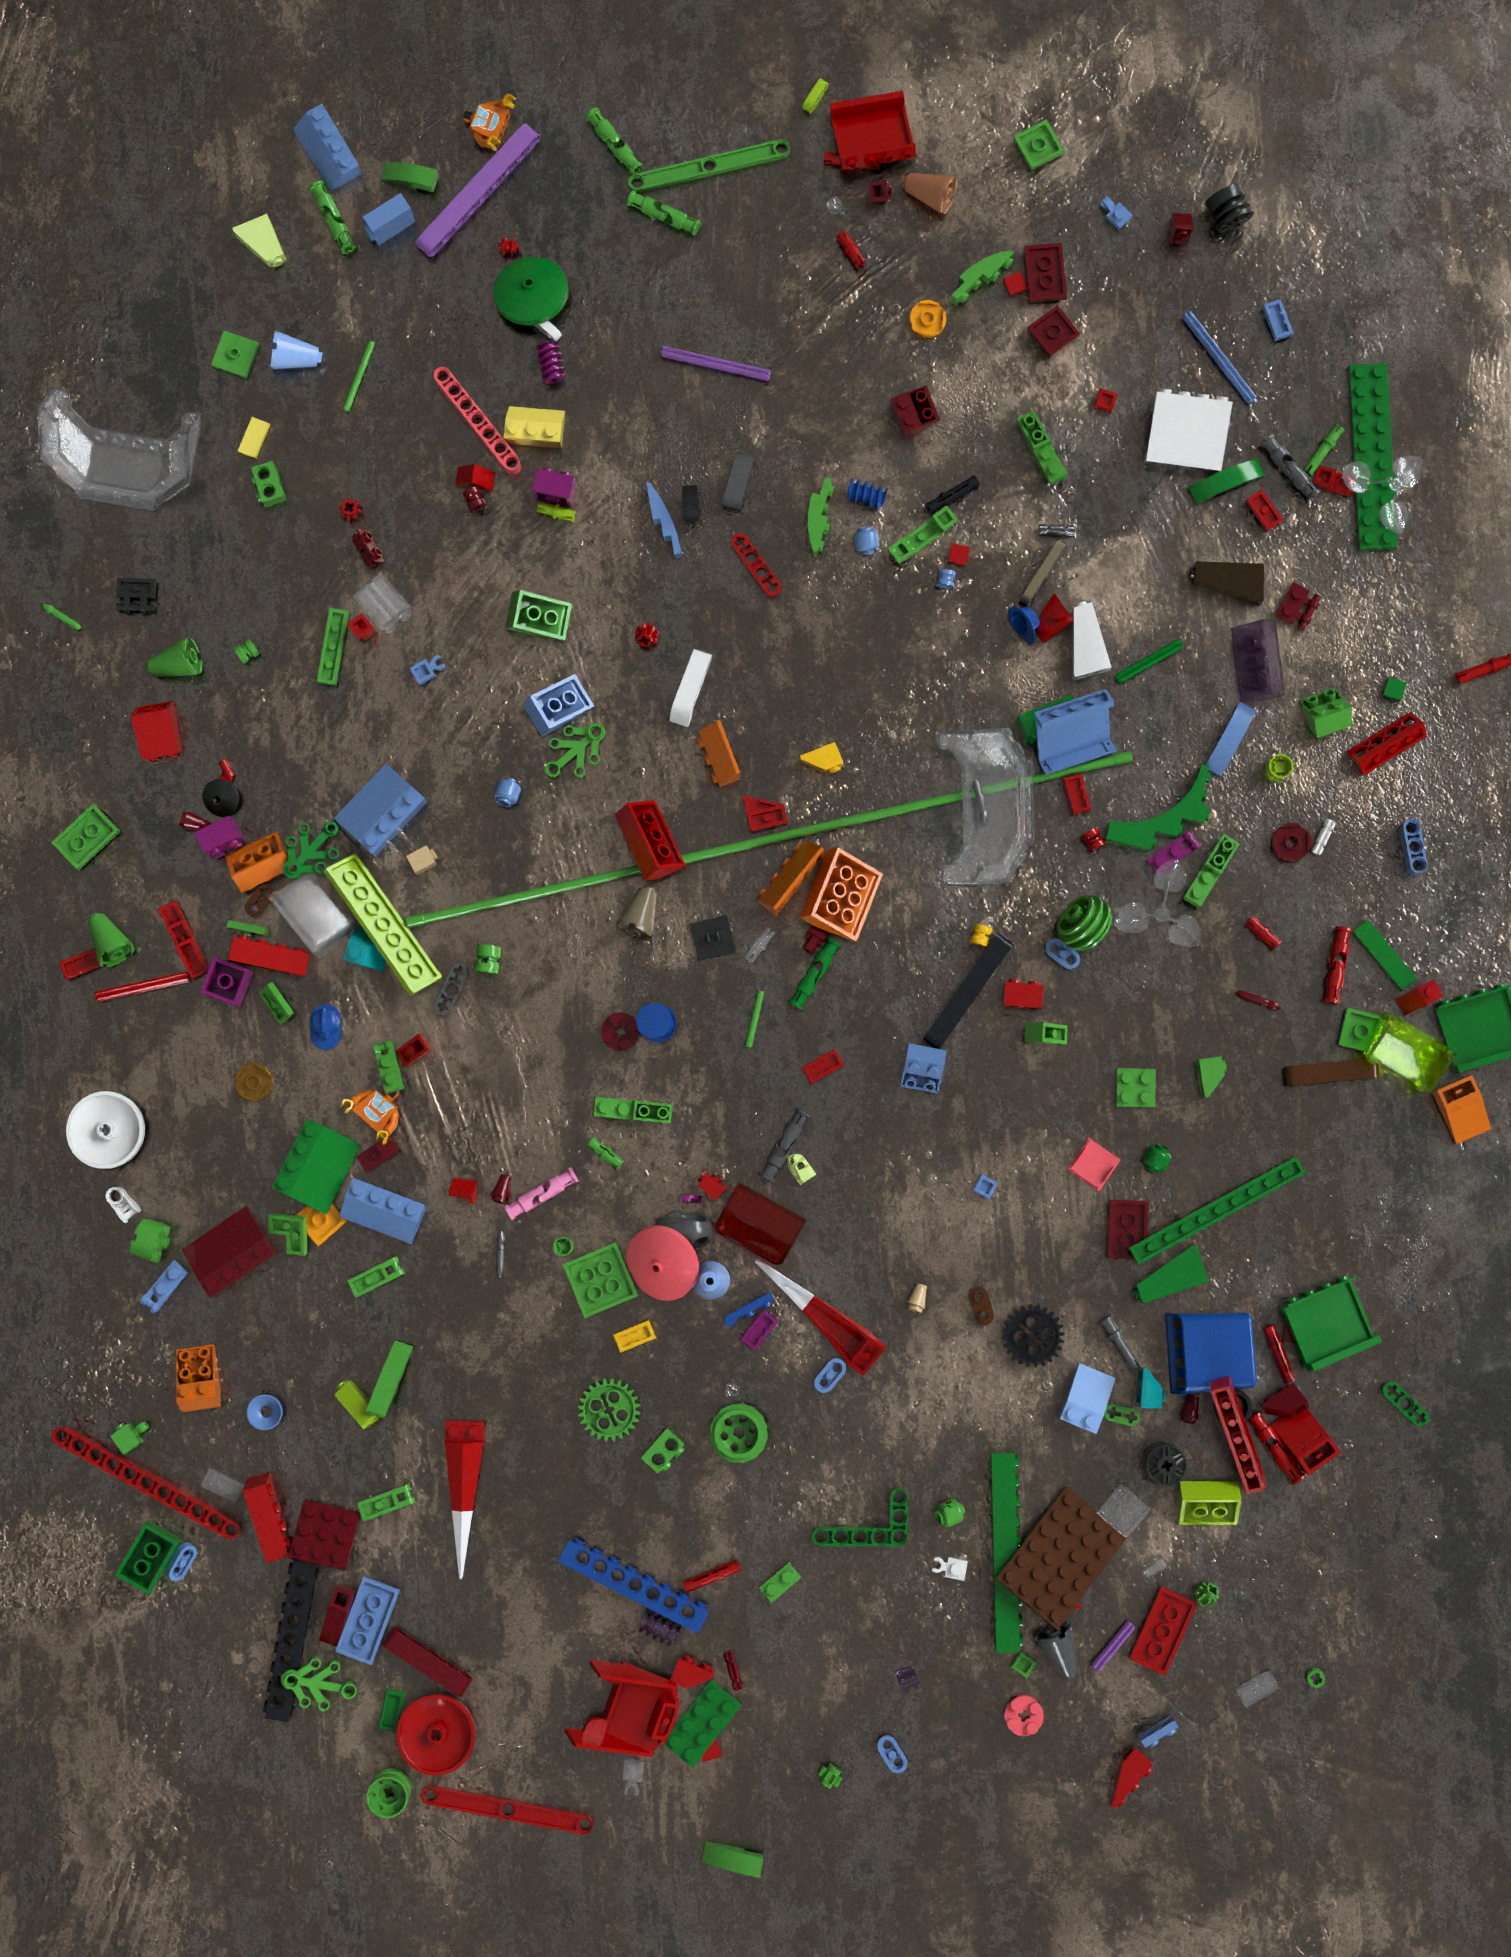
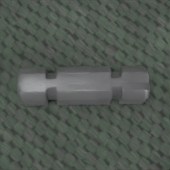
(1056, 530)

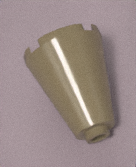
(639, 915)

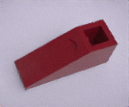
(337, 1614)

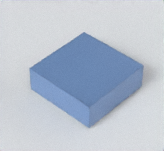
(985, 1186)

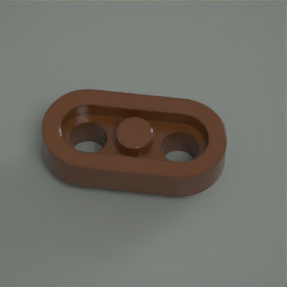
(980, 1306)

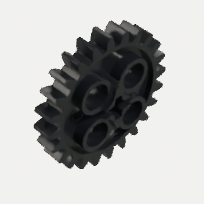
(1044, 1322)

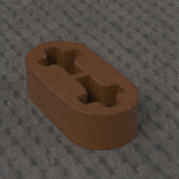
(255, 898)

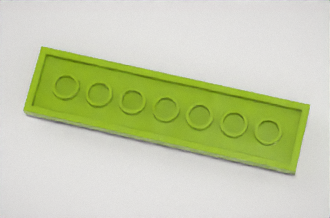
(382, 924)

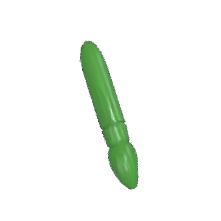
(62, 617)

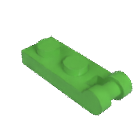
(388, 1067)
(375, 1277)
(385, 1502)

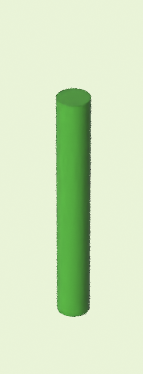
(754, 1019)

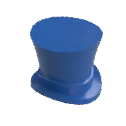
(656, 1022)

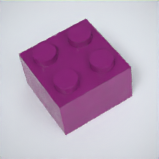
(554, 487)
(220, 837)
(226, 982)

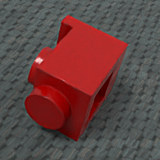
(361, 627)
(711, 1185)

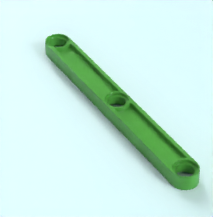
(722, 163)

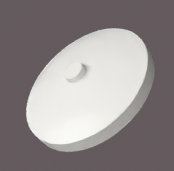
(105, 1130)

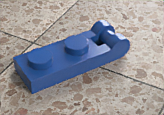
(748, 1310)

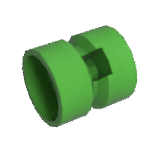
(487, 952)

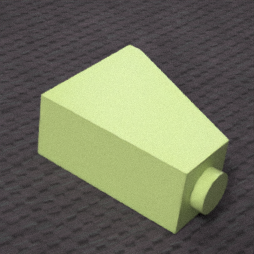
(261, 240)

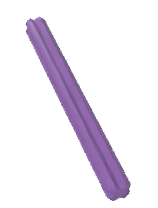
(715, 363)

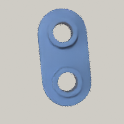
(1062, 954)
(830, 1375)
(182, 1561)
(891, 1753)

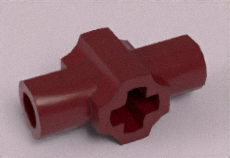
(815, 937)

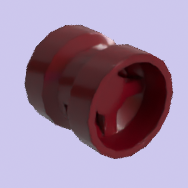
(474, 499)

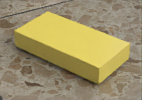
(254, 438)

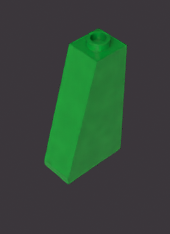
(1175, 1275)

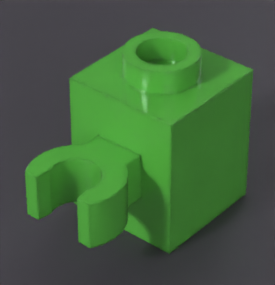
(128, 1437)

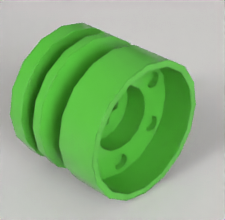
(384, 1803)

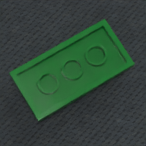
(702, 1723)

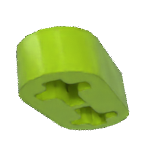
(815, 95)

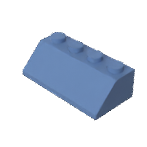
(326, 148)
(382, 1211)

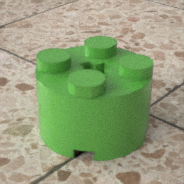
(150, 1240)

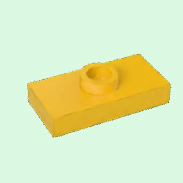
(634, 1336)

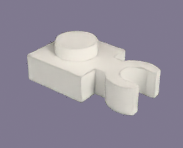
(953, 1568)

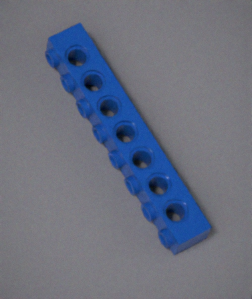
(693, 1622)

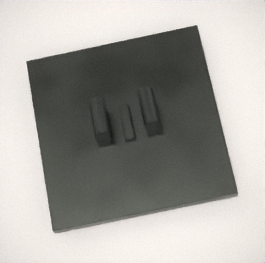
(712, 937)

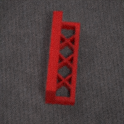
(1391, 744)

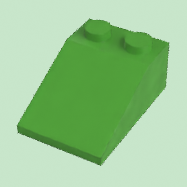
(538, 615)

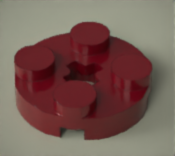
(1283, 850)
(610, 1036)

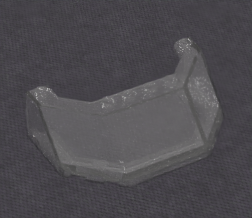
(115, 464)
(1007, 785)

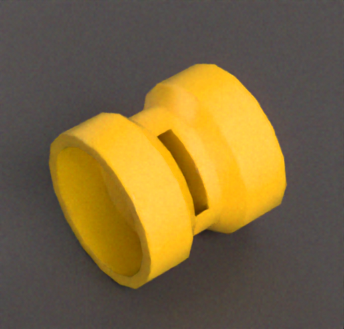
(980, 935)

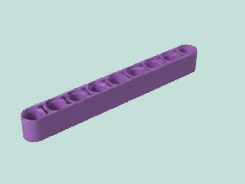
(477, 190)

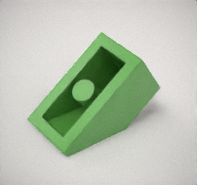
(1045, 1033)
(1210, 1074)

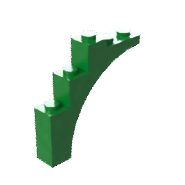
(1141, 834)

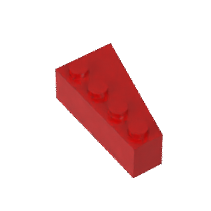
(268, 956)
(267, 1517)

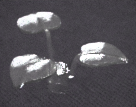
(1407, 472)
(1133, 919)

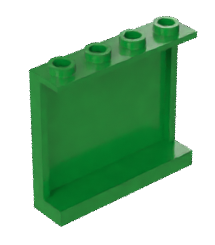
(1477, 1027)
(1329, 1324)

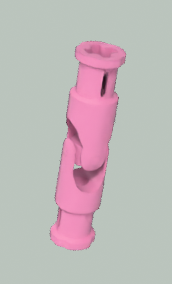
(553, 1186)

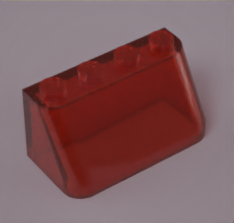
(759, 1224)

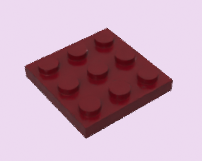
(324, 1535)

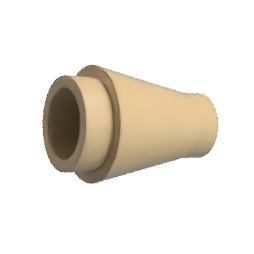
(916, 1301)

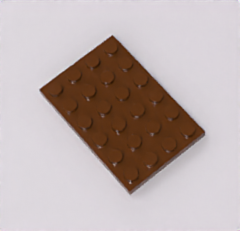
(1060, 1558)

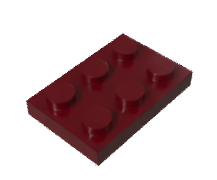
(1045, 272)
(1126, 1226)

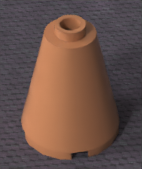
(931, 189)

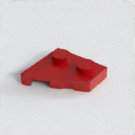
(1052, 619)
(764, 814)

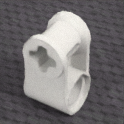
(123, 1204)

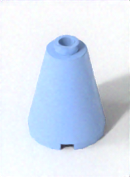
(293, 353)
(721, 1280)

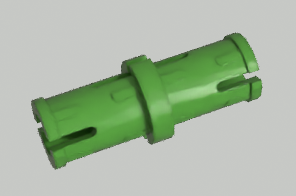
(605, 1153)

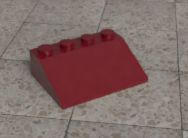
(229, 1252)

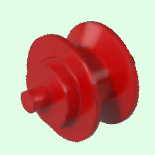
(508, 246)

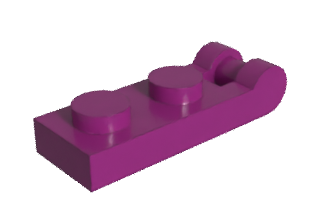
(1174, 851)

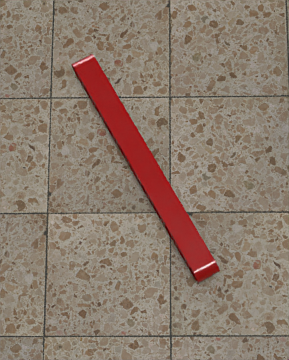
(137, 1482)

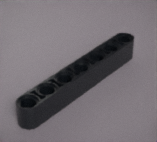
(968, 991)

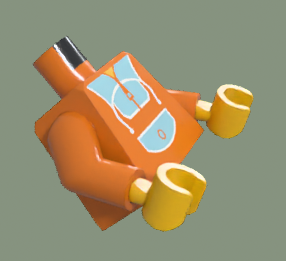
(490, 121)
(376, 1110)

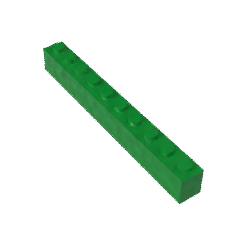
(1004, 1545)

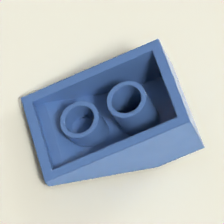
(557, 705)

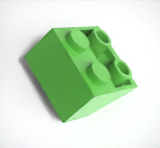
(1326, 712)

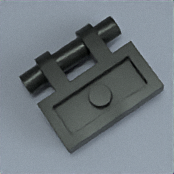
(137, 589)

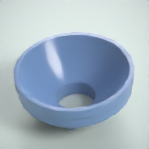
(255, 1416)

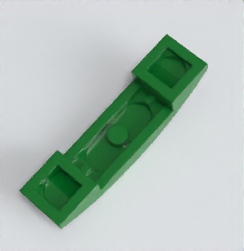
(1226, 480)

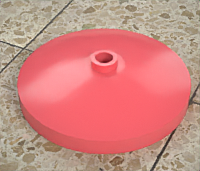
(662, 1263)

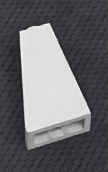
(1088, 646)

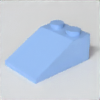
(1087, 1398)

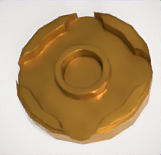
(253, 1082)

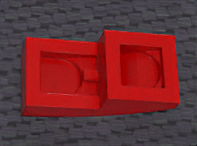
(1331, 480)

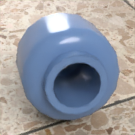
(866, 540)
(507, 792)

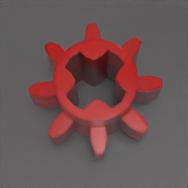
(350, 503)
(646, 635)

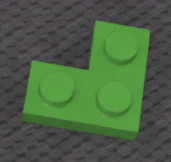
(294, 1228)

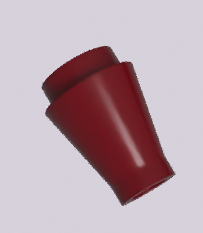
(192, 822)
(502, 1190)
(1189, 1412)

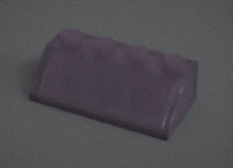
(1258, 661)

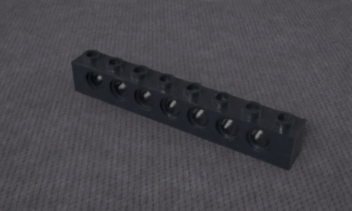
(273, 1709)

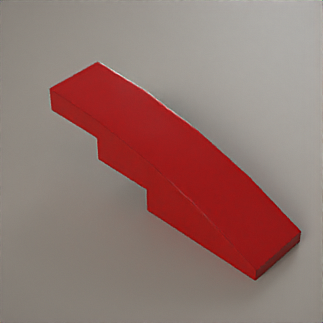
(183, 939)

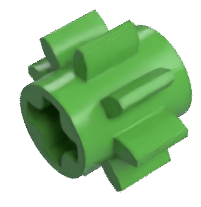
(1206, 1594)
(829, 1776)

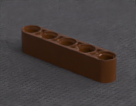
(1330, 1072)

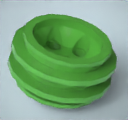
(1084, 922)
(743, 1453)

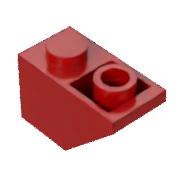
(689, 1674)

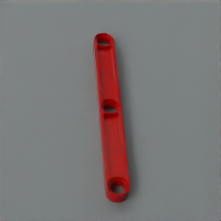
(492, 1807)

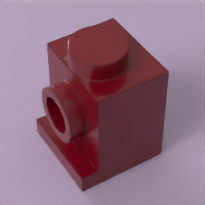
(880, 191)

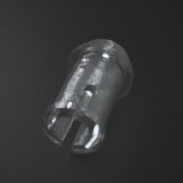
(1154, 1568)

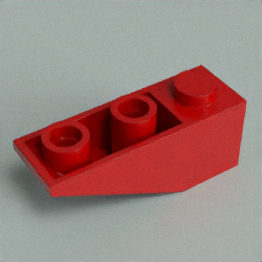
(1129, 1773)

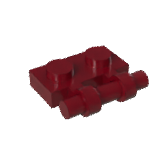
(1292, 604)

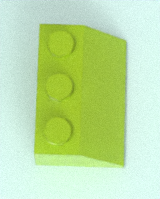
(1209, 1502)

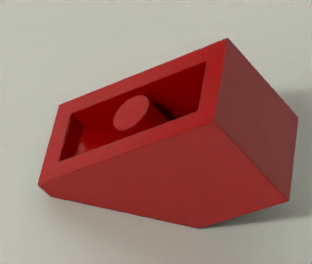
(1419, 997)

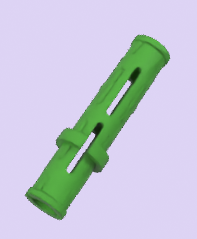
(1327, 443)

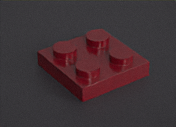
(1053, 331)

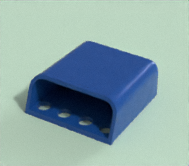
(1212, 1349)

